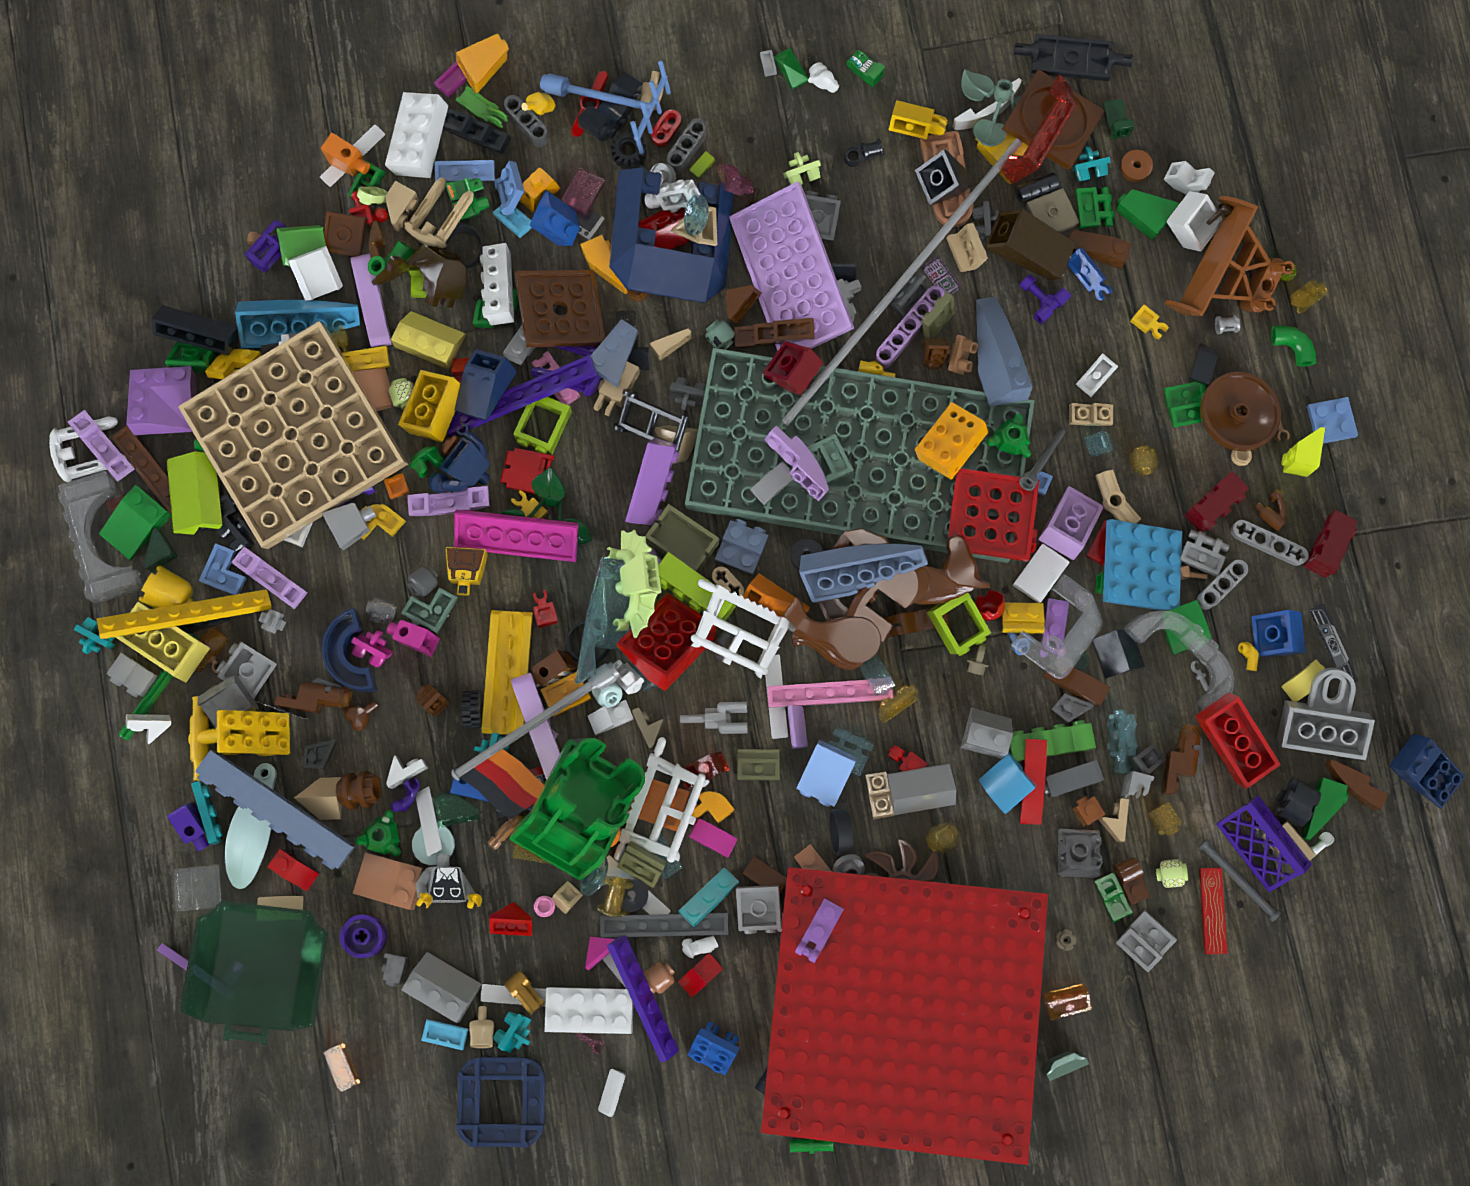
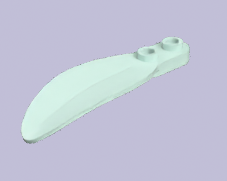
(248, 838)

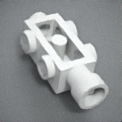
(672, 195)

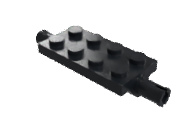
(1072, 56)

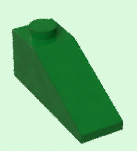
(1332, 799)

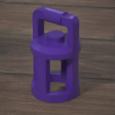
(261, 244)

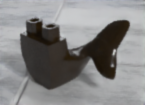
(442, 274)

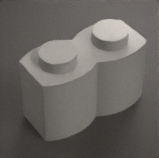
(132, 675)

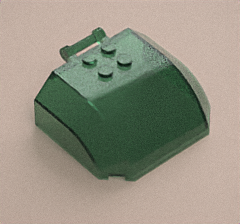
(255, 969)

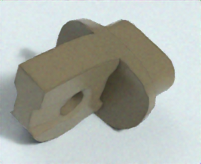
(977, 665)

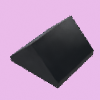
(1117, 653)

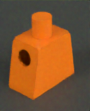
(344, 155)

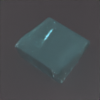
(1099, 443)

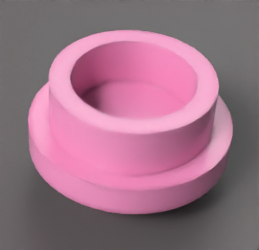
(544, 906)

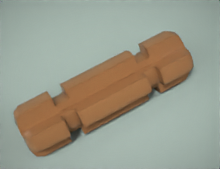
(503, 832)

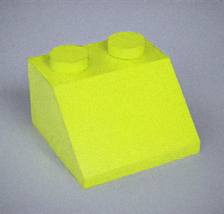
(1305, 455)

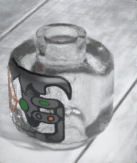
(381, 609)

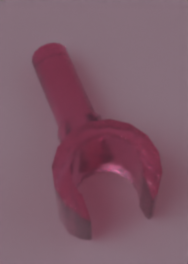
(590, 1042)

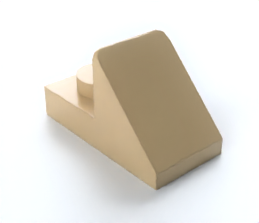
(1117, 826)

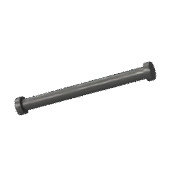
(1274, 914)

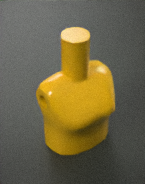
(539, 103)
(873, 368)

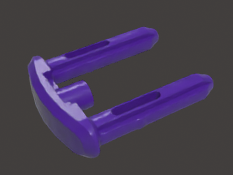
(586, 387)

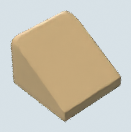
(566, 897)

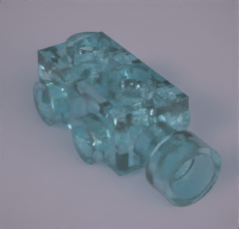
(1124, 737)

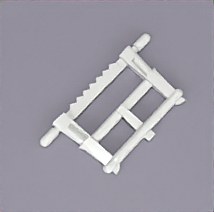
(710, 618)
(655, 763)

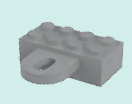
(1327, 723)

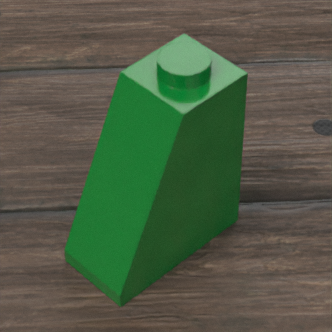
(1146, 211)

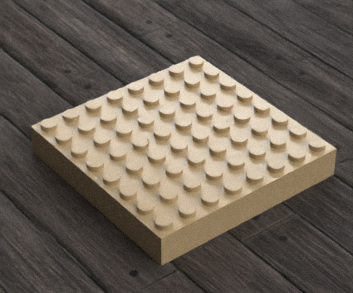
(293, 435)

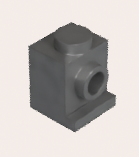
(394, 969)

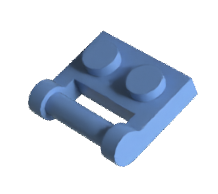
(509, 188)

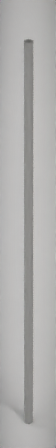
(900, 283)

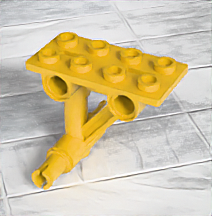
(238, 733)

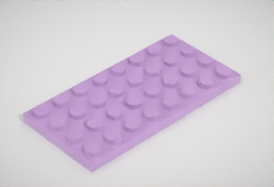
(791, 264)

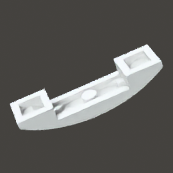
(969, 118)

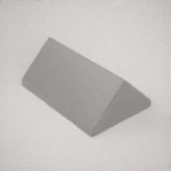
(922, 789)

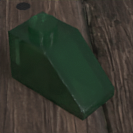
(453, 810)

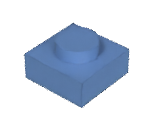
(1044, 482)

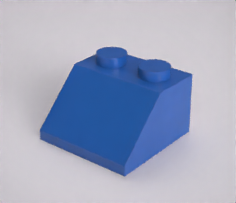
(555, 220)
(1278, 633)

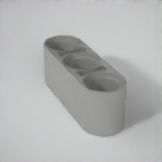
(1230, 580)

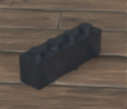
(195, 330)

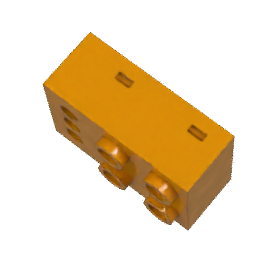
(951, 440)

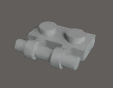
(1202, 558)

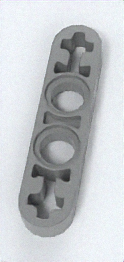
(1268, 545)

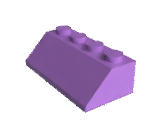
(652, 482)

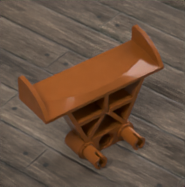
(1219, 258)

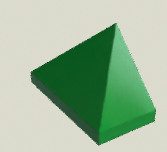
(791, 68)

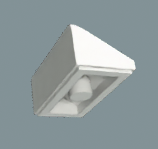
(611, 1092)

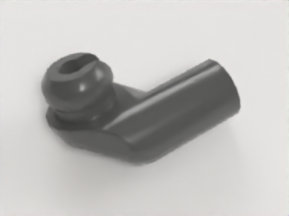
(721, 640)

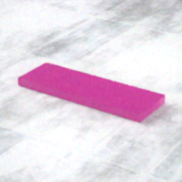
(516, 535)

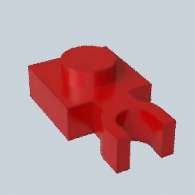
(545, 612)

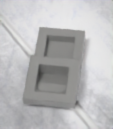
(772, 483)

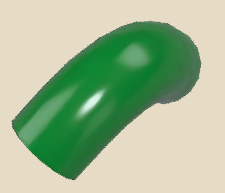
(378, 264)
(1297, 341)

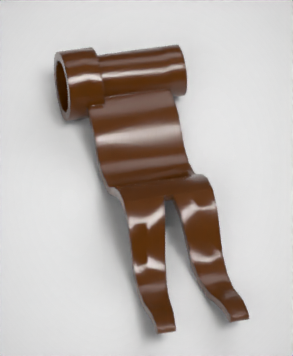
(913, 622)

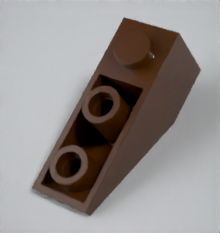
(934, 352)

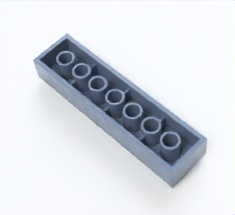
(274, 808)

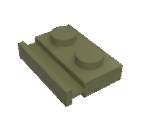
(758, 765)
(642, 864)

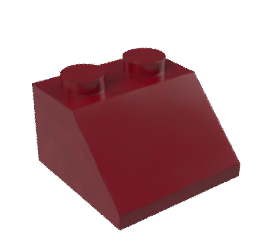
(793, 367)

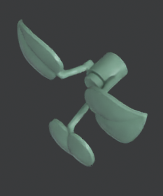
(978, 86)

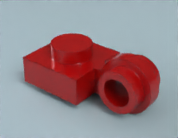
(909, 763)

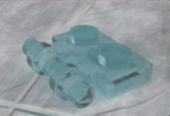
(861, 743)

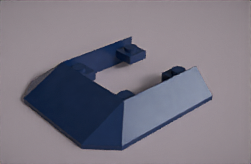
(661, 270)

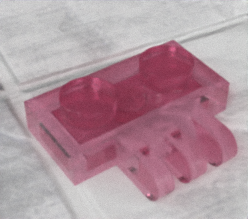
(733, 180)

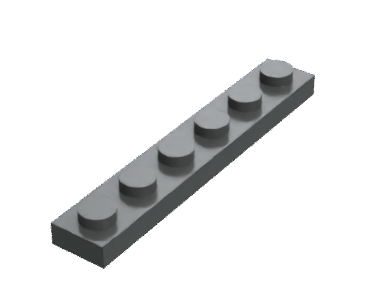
(662, 925)

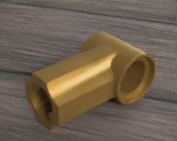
(521, 988)

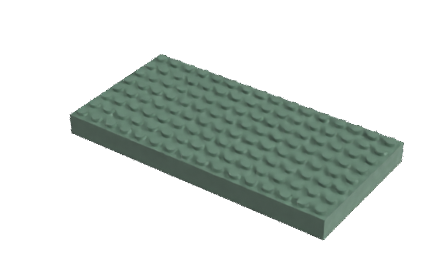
(878, 428)

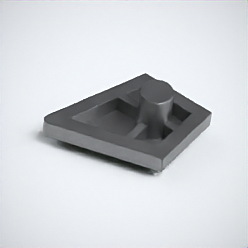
(1070, 707)

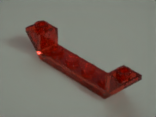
(1021, 166)

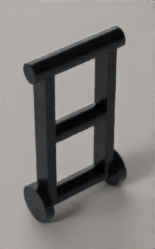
(623, 426)

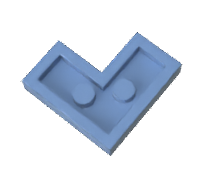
(217, 571)

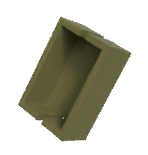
(682, 538)

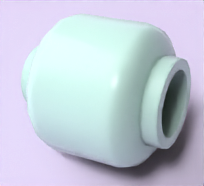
(609, 696)

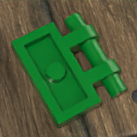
(1088, 208)

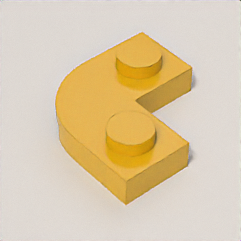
(224, 364)
(385, 519)

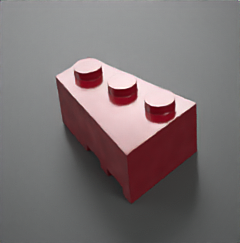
(1217, 502)
(1331, 544)

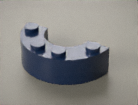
(335, 653)

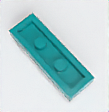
(207, 812)
(708, 897)

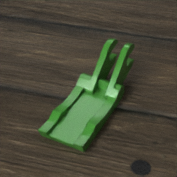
(481, 107)

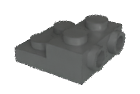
(825, 213)

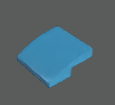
(1007, 783)

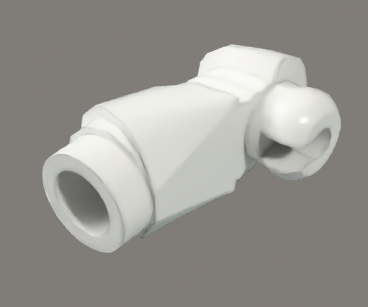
(700, 946)

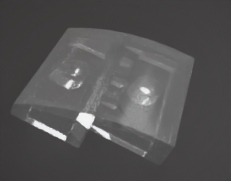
(197, 888)

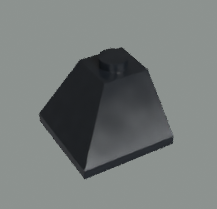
(942, 178)

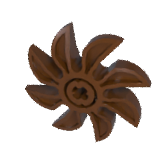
(909, 858)

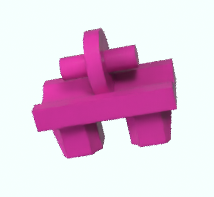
(373, 644)

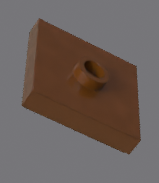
(344, 233)

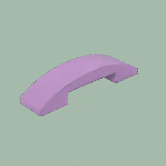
(100, 445)
(447, 503)
(269, 577)

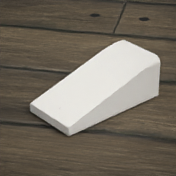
(1097, 375)

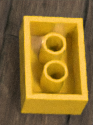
(430, 406)

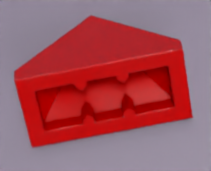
(511, 921)

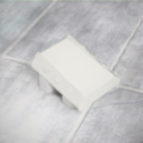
(315, 273)

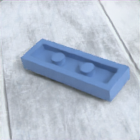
(459, 170)

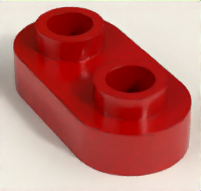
(666, 129)

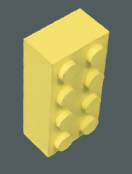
(168, 648)

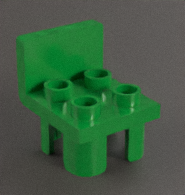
(580, 808)

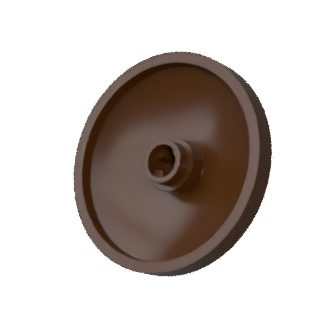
(1240, 411)

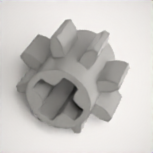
(272, 621)

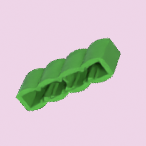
(1059, 740)

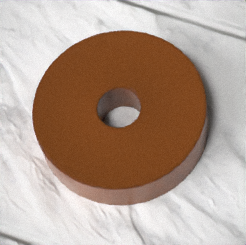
(1136, 174)

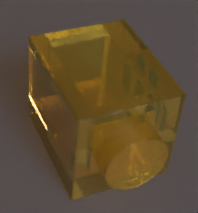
(1165, 819)

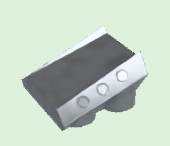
(226, 696)
(1079, 853)

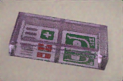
(941, 275)

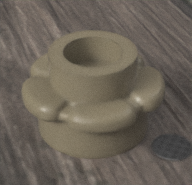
(1060, 936)

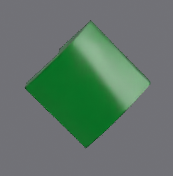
(1184, 403)
(1194, 613)

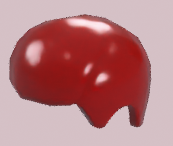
(991, 605)

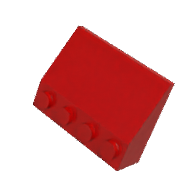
(664, 646)

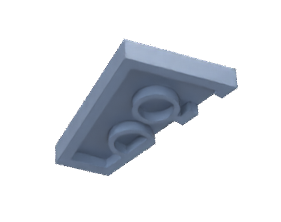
(614, 351)

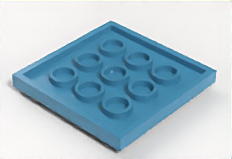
(1142, 565)

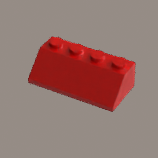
(662, 223)

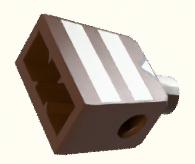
(558, 666)

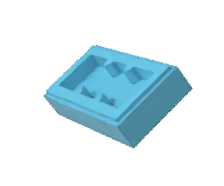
(516, 222)
(445, 1034)

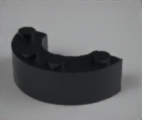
(610, 116)

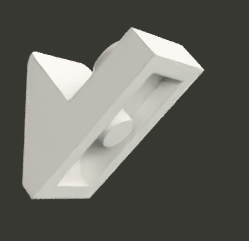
(609, 718)
(153, 723)
(399, 773)

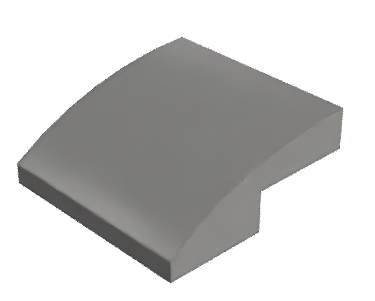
(1146, 940)

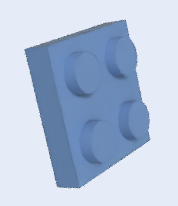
(1335, 418)

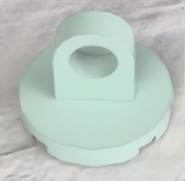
(419, 847)

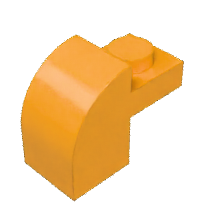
(715, 804)

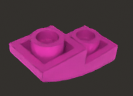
(712, 837)

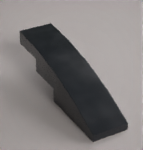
(475, 131)

